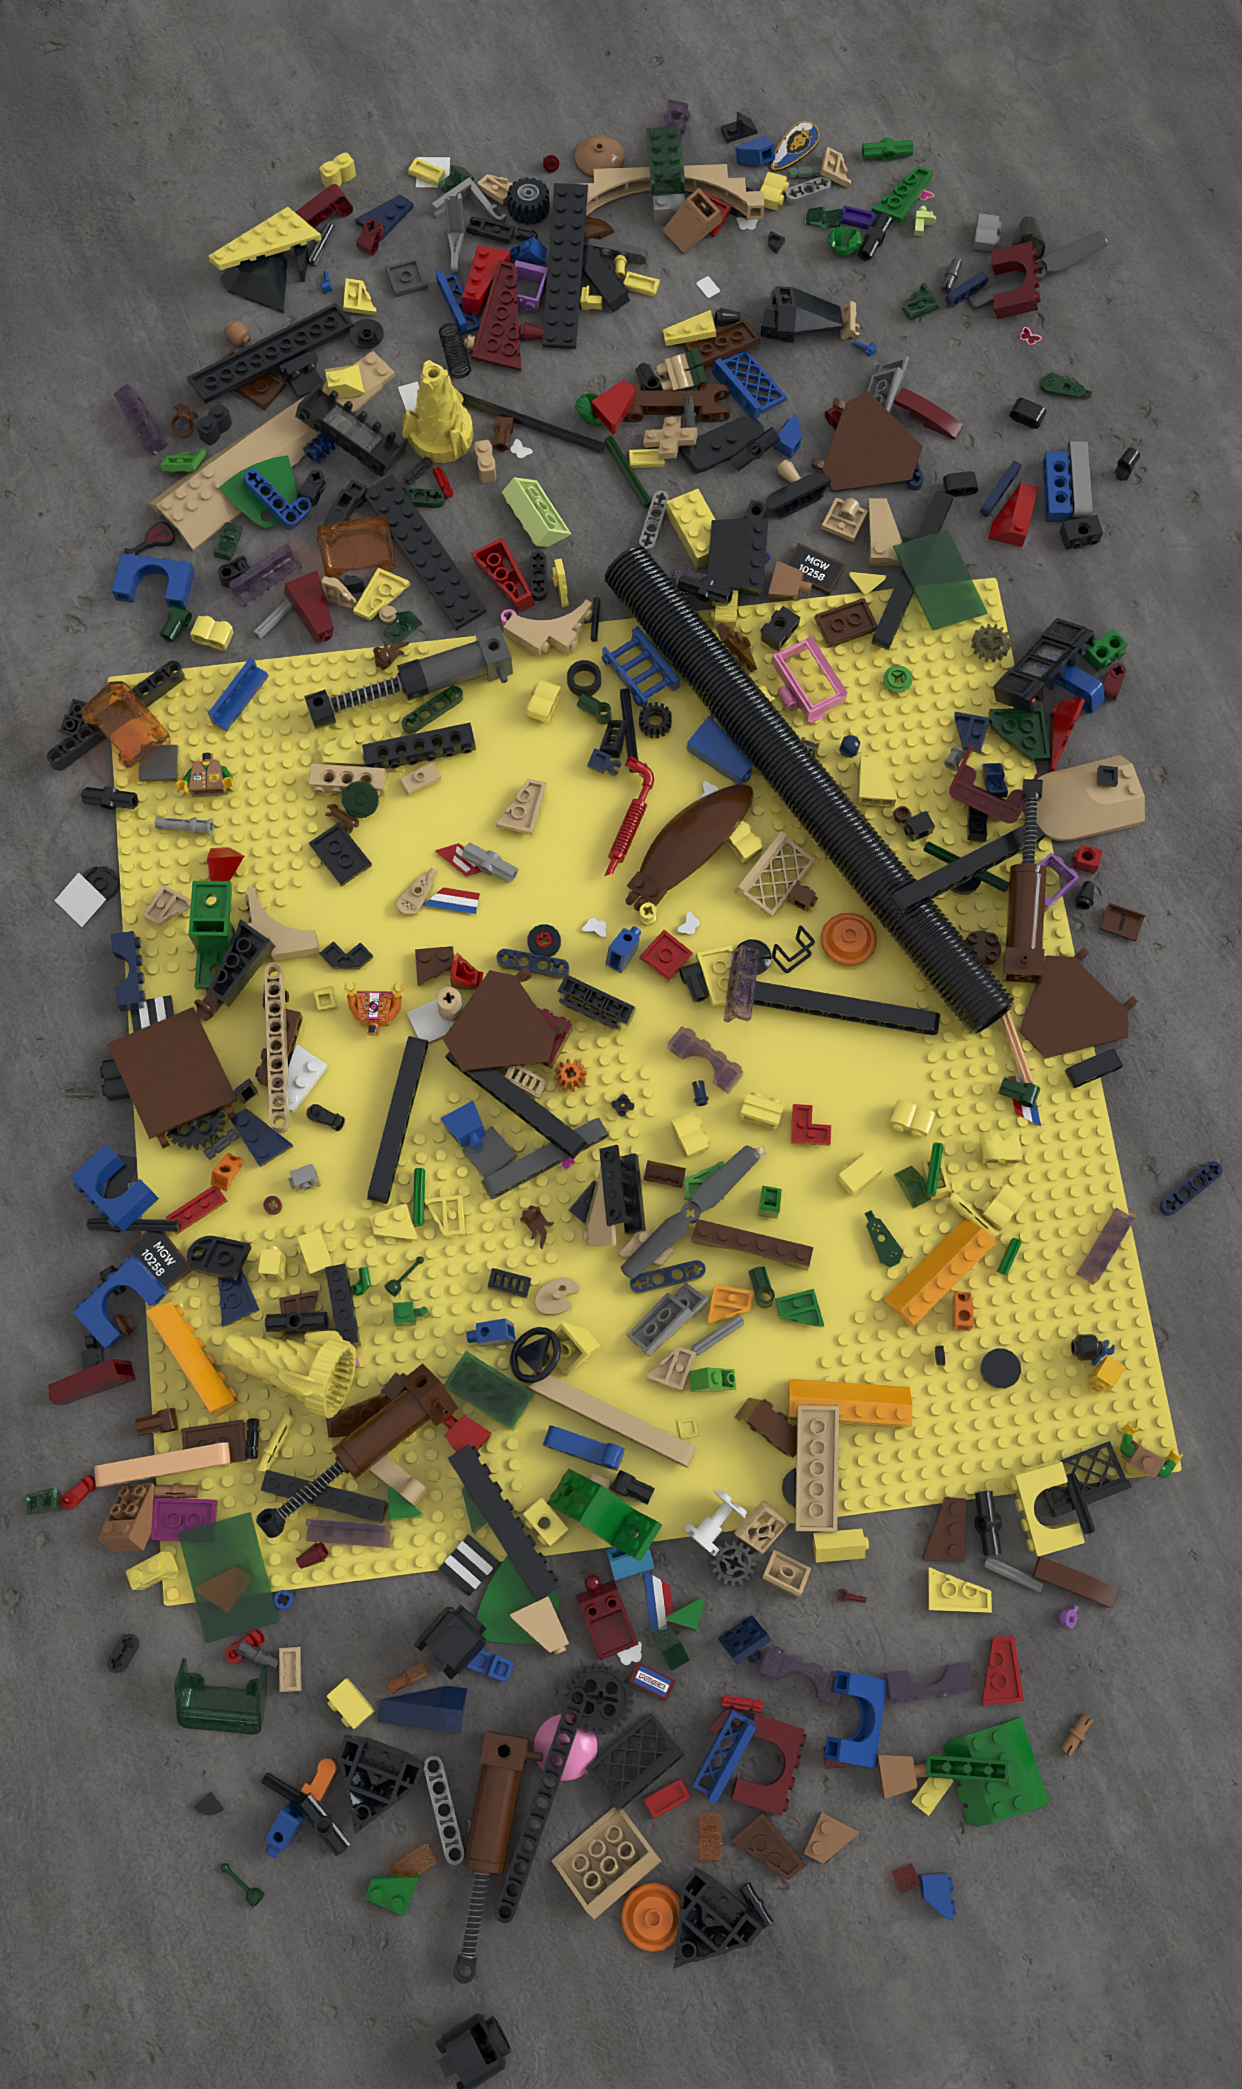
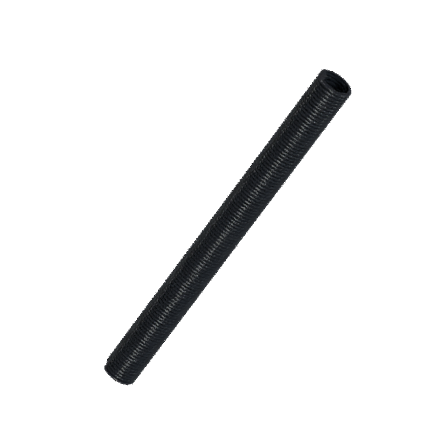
(806, 788)

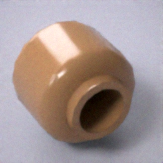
(237, 333)

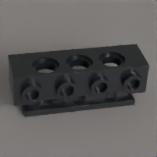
(596, 999)

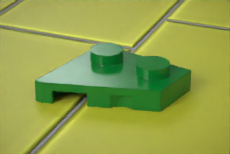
(800, 1308)
(392, 1891)

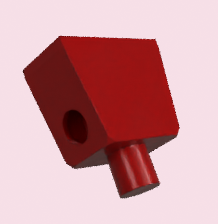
(465, 1432)

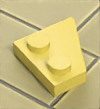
(357, 298)
(341, 752)
(448, 1214)
(394, 1223)

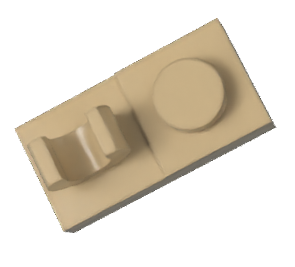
(848, 316)

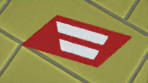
(453, 855)

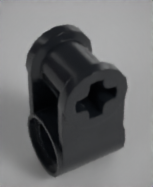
(313, 487)
(233, 569)

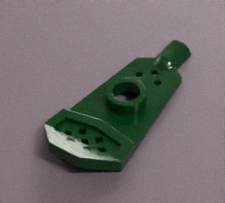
(1057, 383)
(886, 1247)

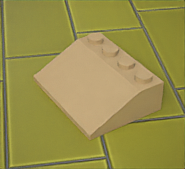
(606, 1861)

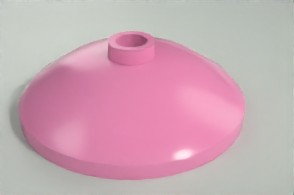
(582, 1751)

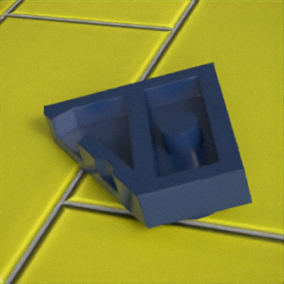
(971, 730)

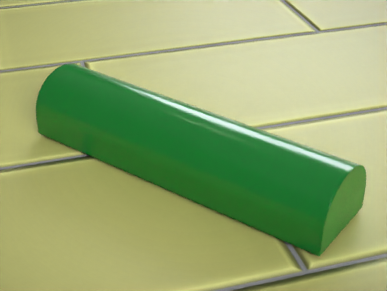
(970, 1769)

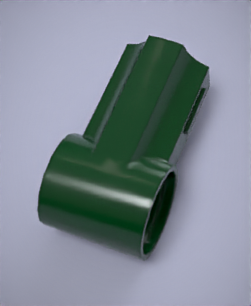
(176, 621)
(594, 708)
(1025, 1093)
(761, 1286)

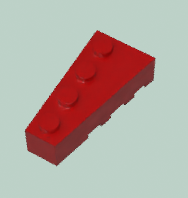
(481, 277)
(504, 573)

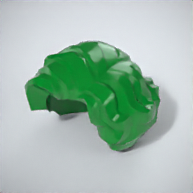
(844, 240)
(584, 409)

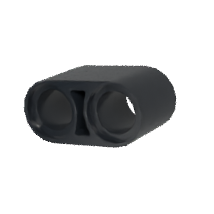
(1027, 413)
(960, 484)

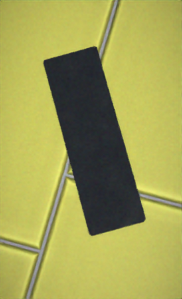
(119, 1181)

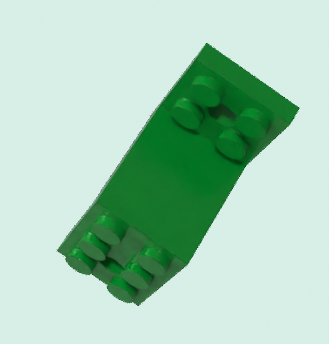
(210, 927)
(604, 1514)

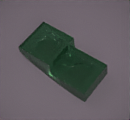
(825, 219)
(228, 541)

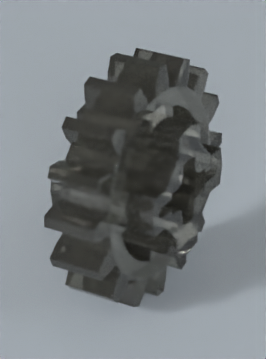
(993, 640)

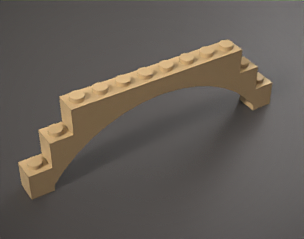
(711, 179)

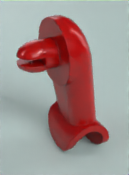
(72, 1498)
(253, 1638)

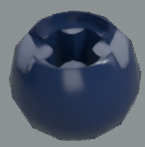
(849, 746)

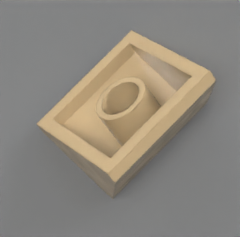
(786, 1574)

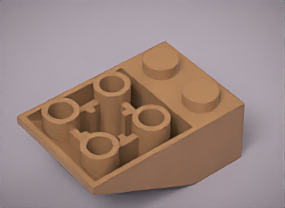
(692, 221)
(129, 1519)

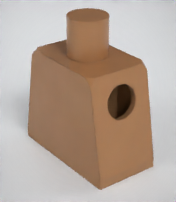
(787, 583)
(898, 1774)

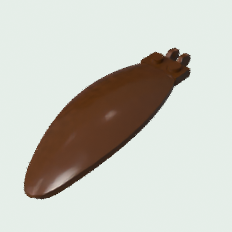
(688, 843)

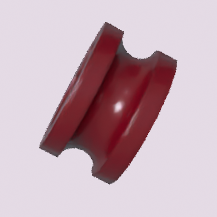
(276, 1210)

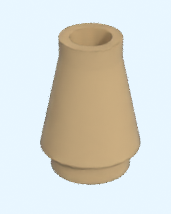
(788, 471)

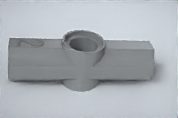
(489, 862)

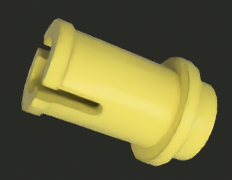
(620, 262)

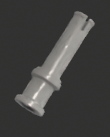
(193, 825)

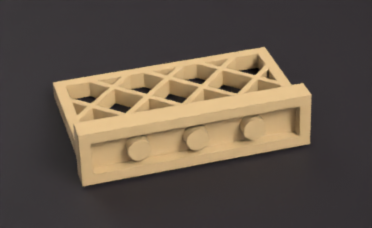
(765, 861)

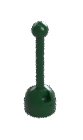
(394, 1286)
(253, 1895)

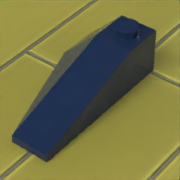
(429, 1709)

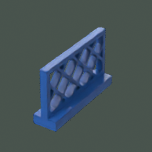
(738, 388)

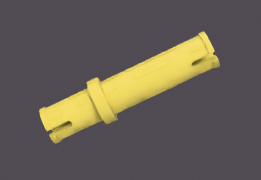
(970, 1214)
(275, 1443)

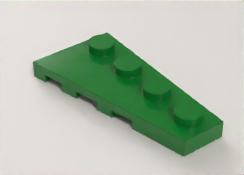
(904, 195)

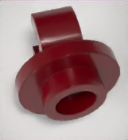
(551, 163)

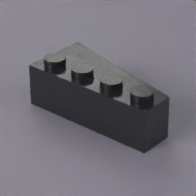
(240, 963)

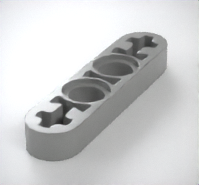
(653, 521)

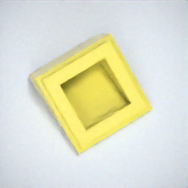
(324, 998)

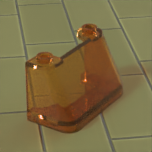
(356, 545)
(125, 722)

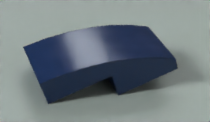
(994, 780)

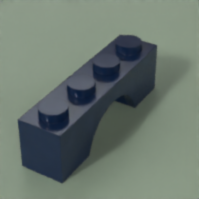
(130, 993)

